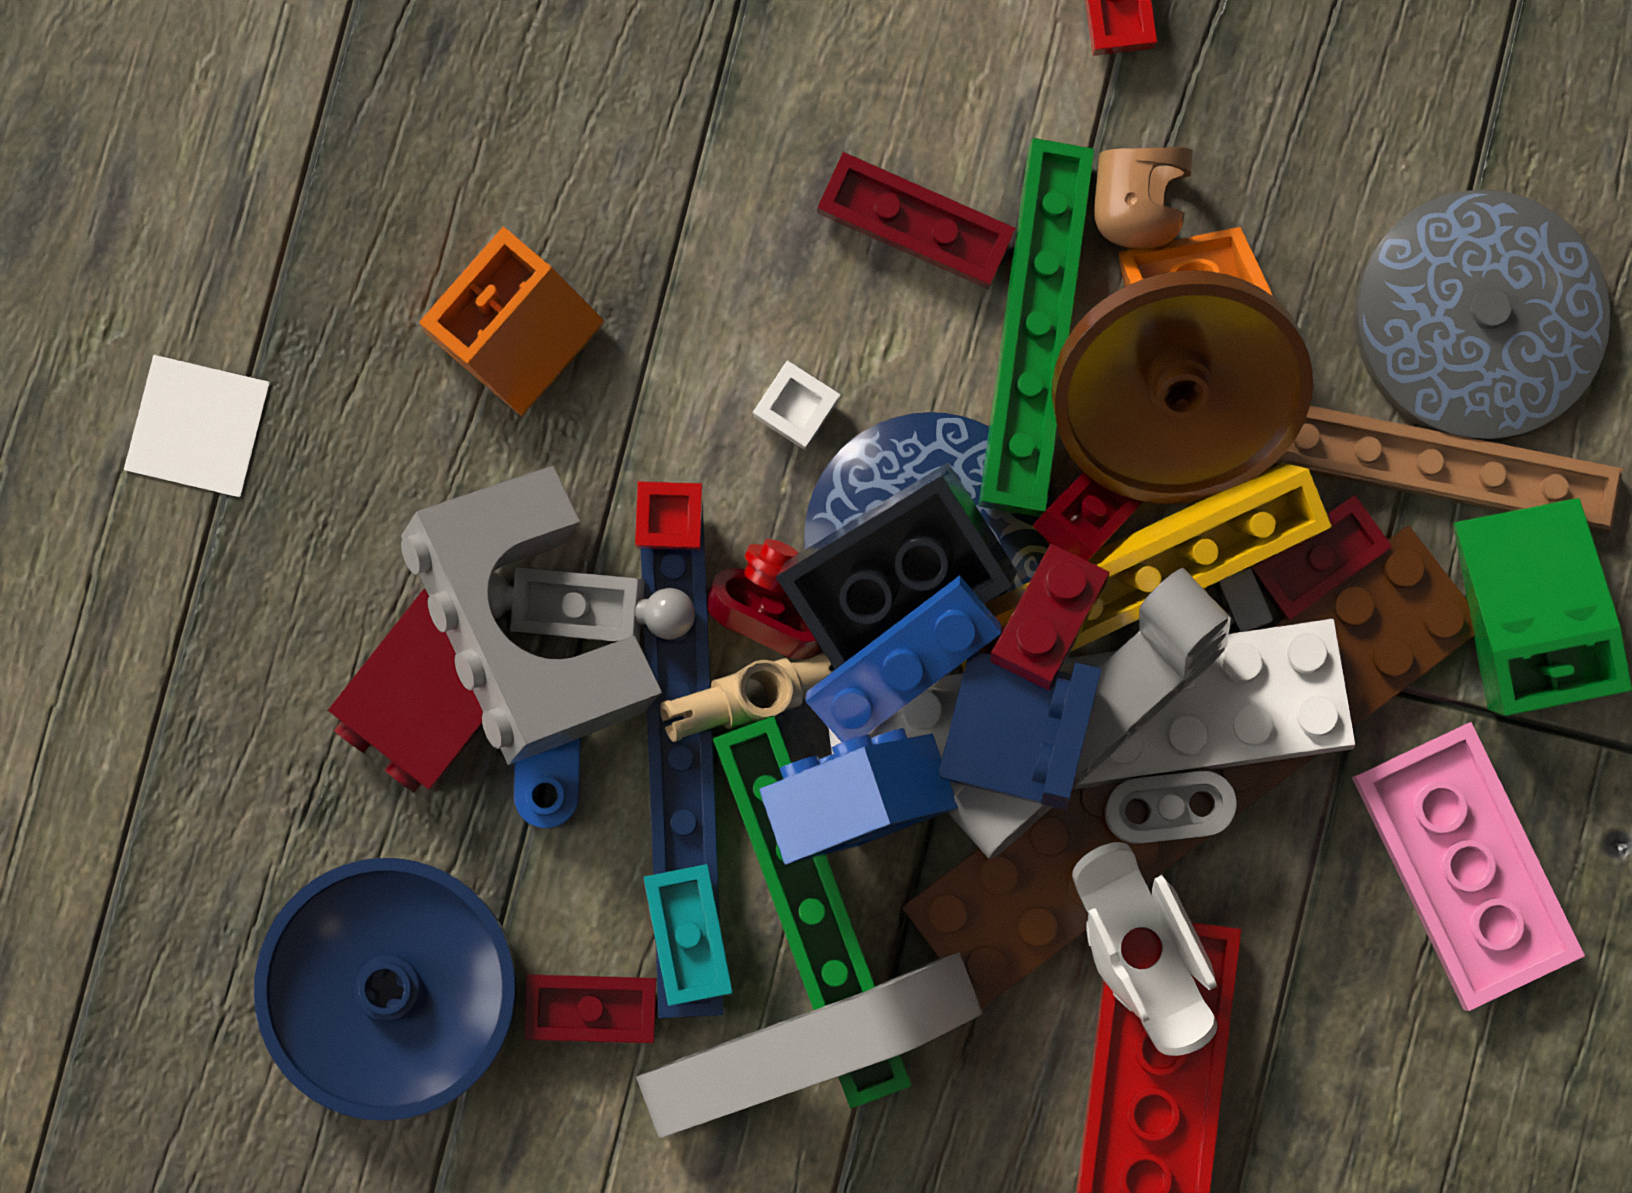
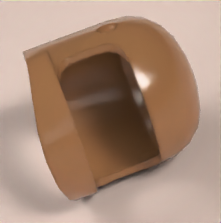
(1133, 195)

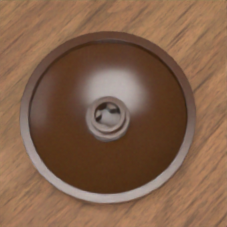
(1181, 387)

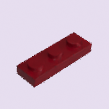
(915, 220)

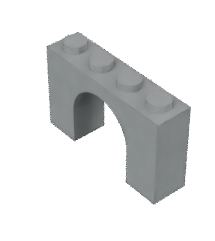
(523, 697)

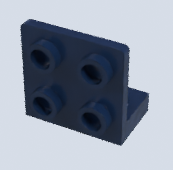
(1018, 734)

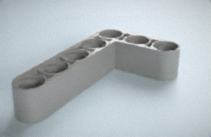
(1176, 642)
(811, 1047)

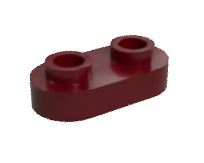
(760, 615)

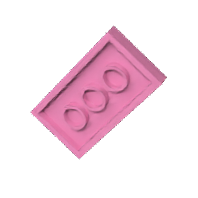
(1468, 867)

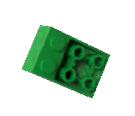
(1540, 608)

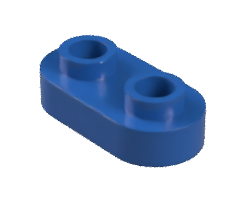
(557, 767)

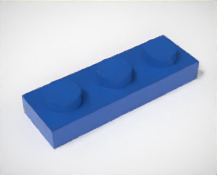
(904, 661)

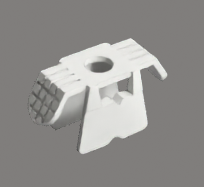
(1166, 992)

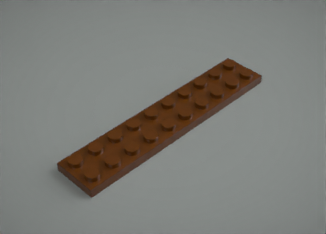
(1024, 905)

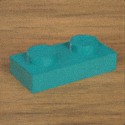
(688, 934)

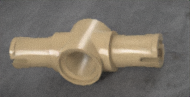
(727, 701)

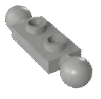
(588, 605)

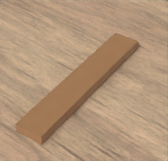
(1450, 466)

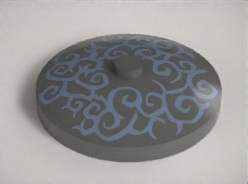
(1482, 315)

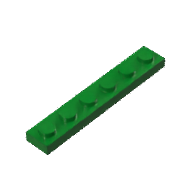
(1035, 327)

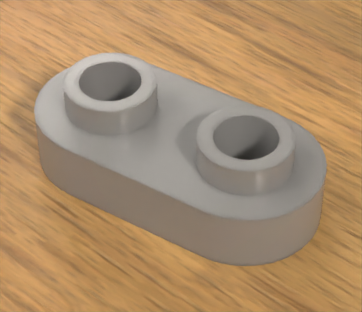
(1169, 807)

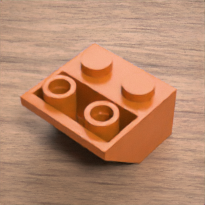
(511, 321)

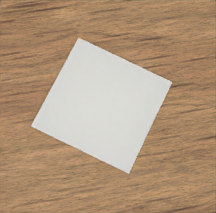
(196, 426)

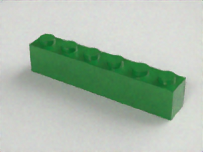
(804, 900)

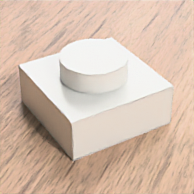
(796, 405)

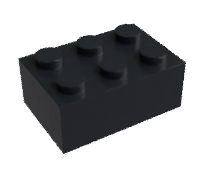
(893, 562)

